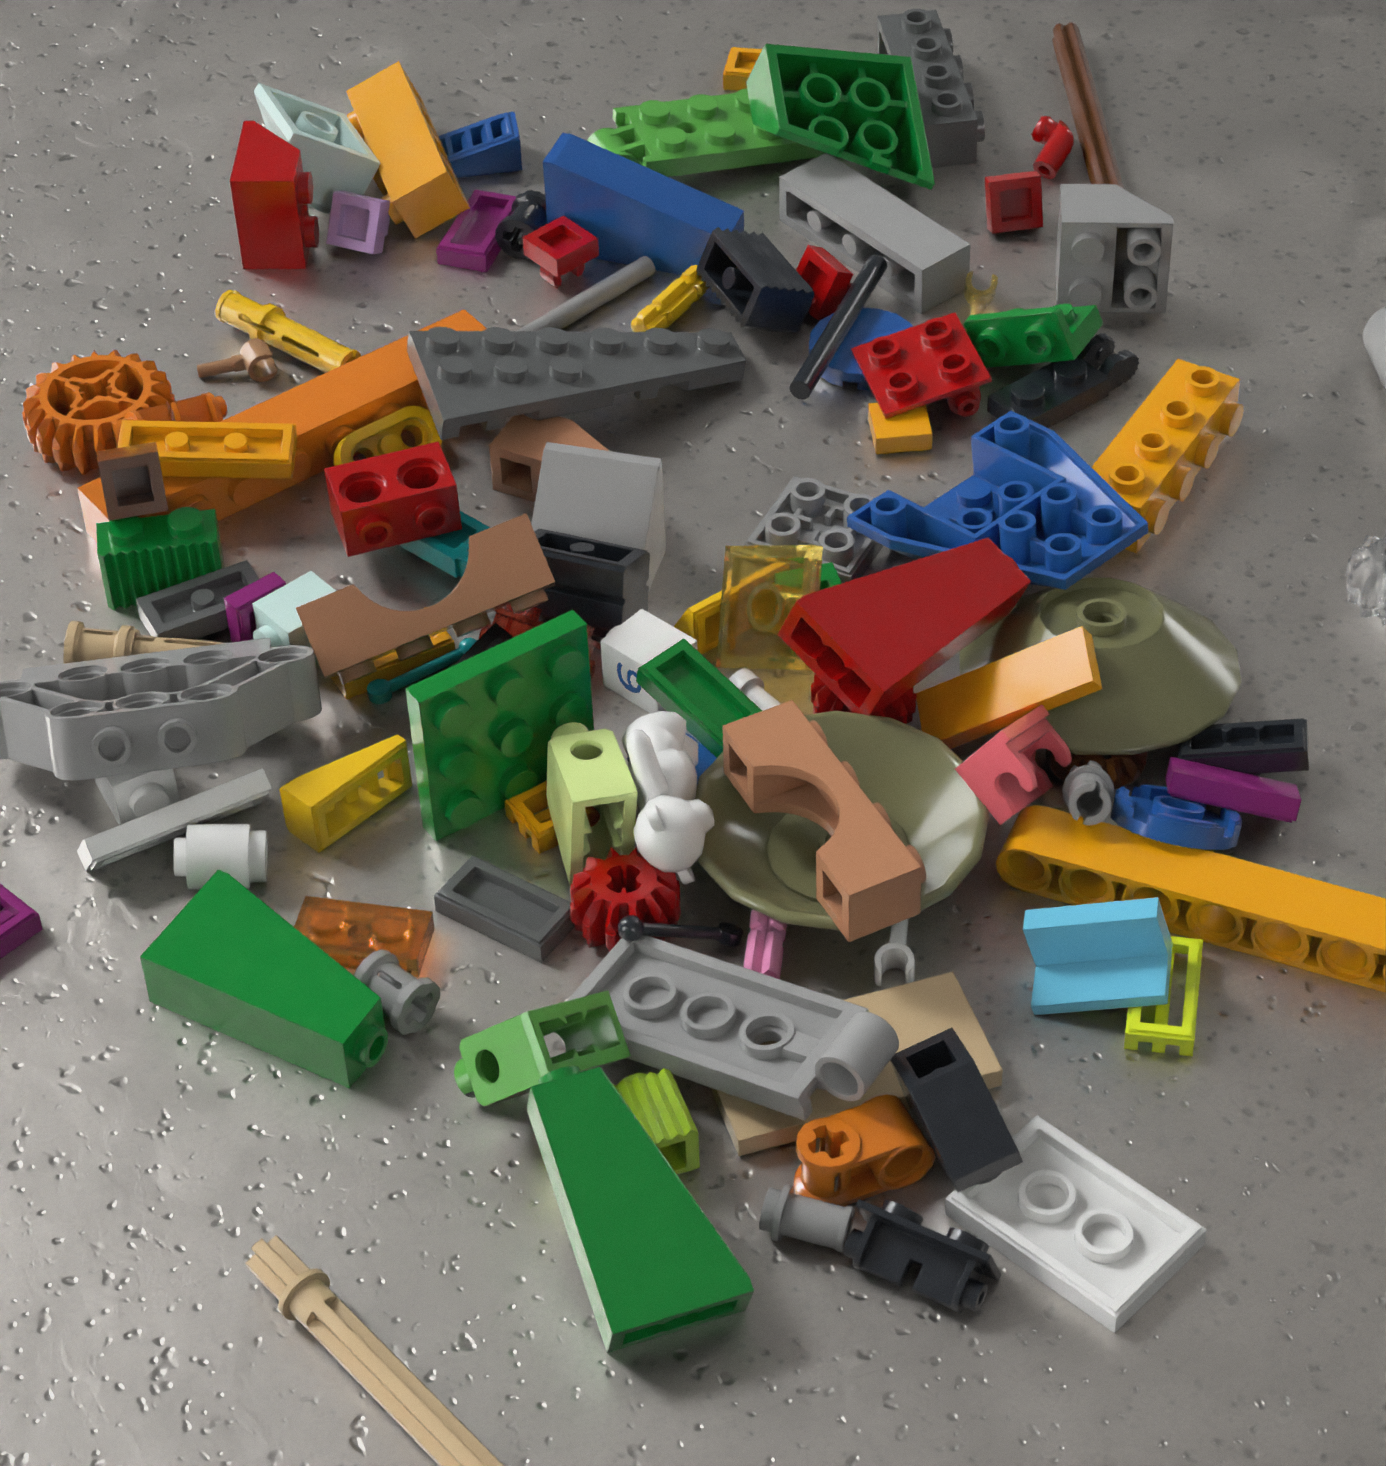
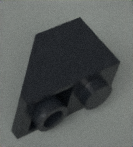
(955, 1110)

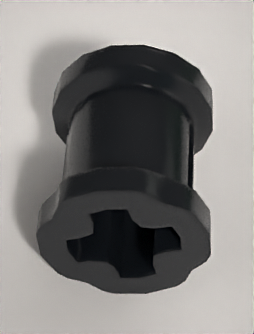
(520, 223)

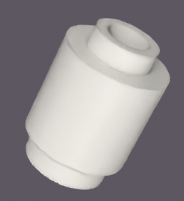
(223, 848)

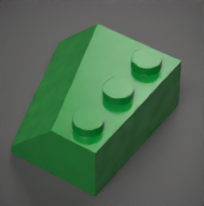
(844, 106)

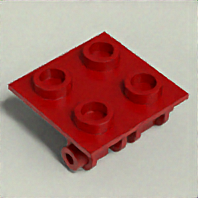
(924, 367)

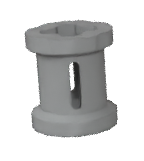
(399, 991)

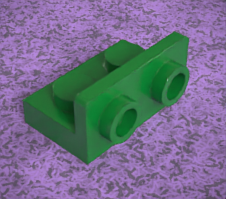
(1033, 334)

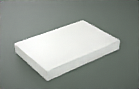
(1079, 1225)

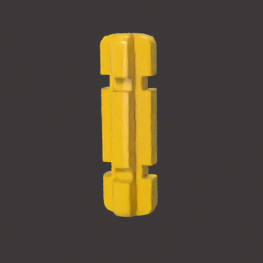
(671, 302)

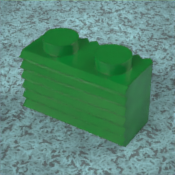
(156, 552)

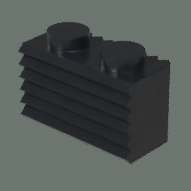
(755, 281)

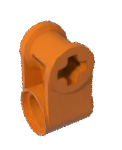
(866, 1147)

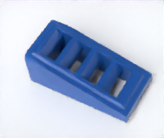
(485, 147)

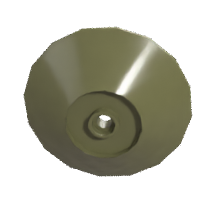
(1157, 661)
(771, 856)

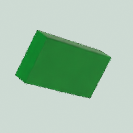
(696, 691)

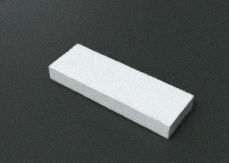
(173, 820)

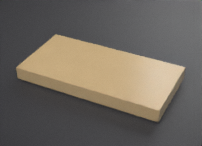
(915, 1013)

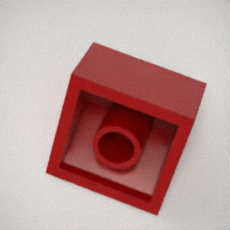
(272, 201)

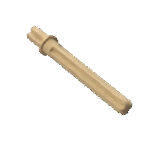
(307, 1298)

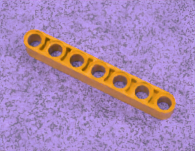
(1202, 894)

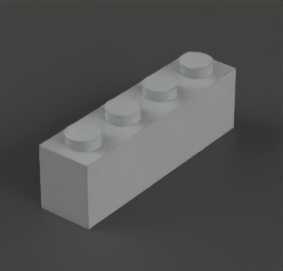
(861, 219)

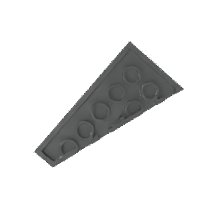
(558, 372)

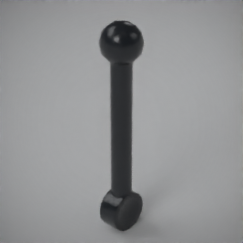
(632, 928)

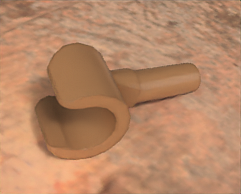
(253, 357)

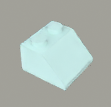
(326, 142)

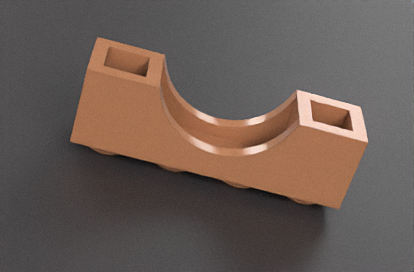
(354, 631)
(864, 869)

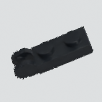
(1066, 386)

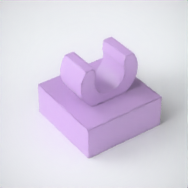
(358, 222)

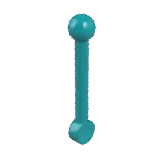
(381, 690)

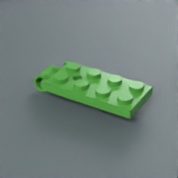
(696, 136)

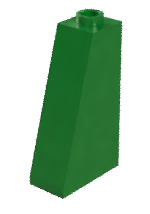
(264, 984)
(631, 1221)

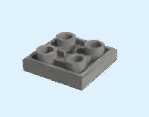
(817, 516)

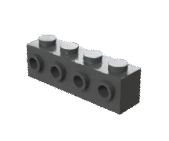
(944, 98)

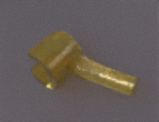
(979, 298)

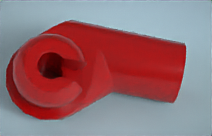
(1057, 142)

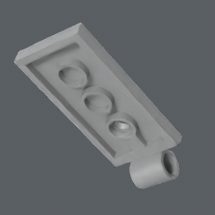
(712, 1015)

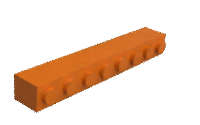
(323, 414)

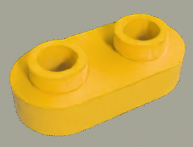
(385, 435)

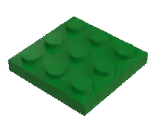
(489, 720)

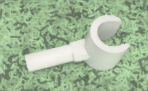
(895, 955)

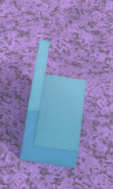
(1099, 956)

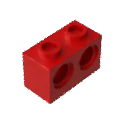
(393, 498)

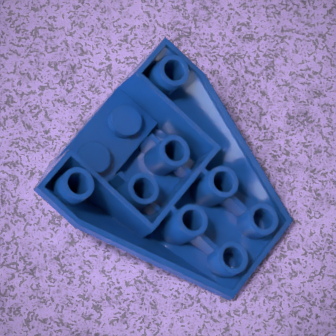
(1025, 497)

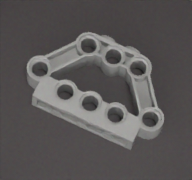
(155, 708)

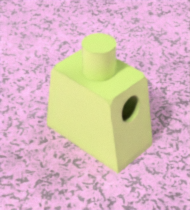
(585, 772)

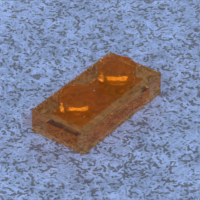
(357, 929)

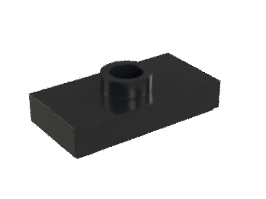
(1251, 746)

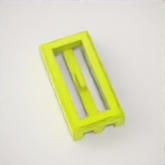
(1160, 1032)

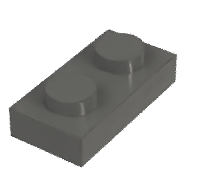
(194, 606)

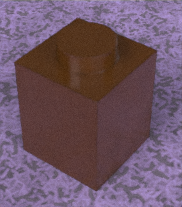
(132, 481)

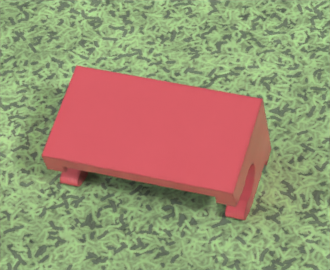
(1005, 767)

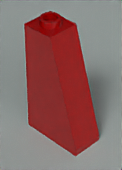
(901, 623)

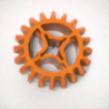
(80, 402)

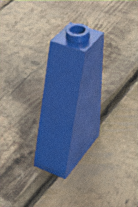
(632, 206)

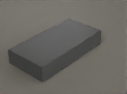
(505, 908)

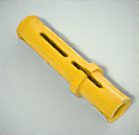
(273, 327)

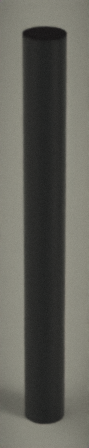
(838, 327)

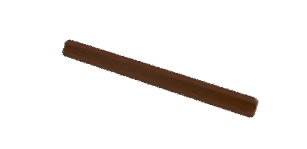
(1085, 106)

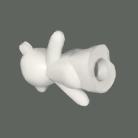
(670, 819)

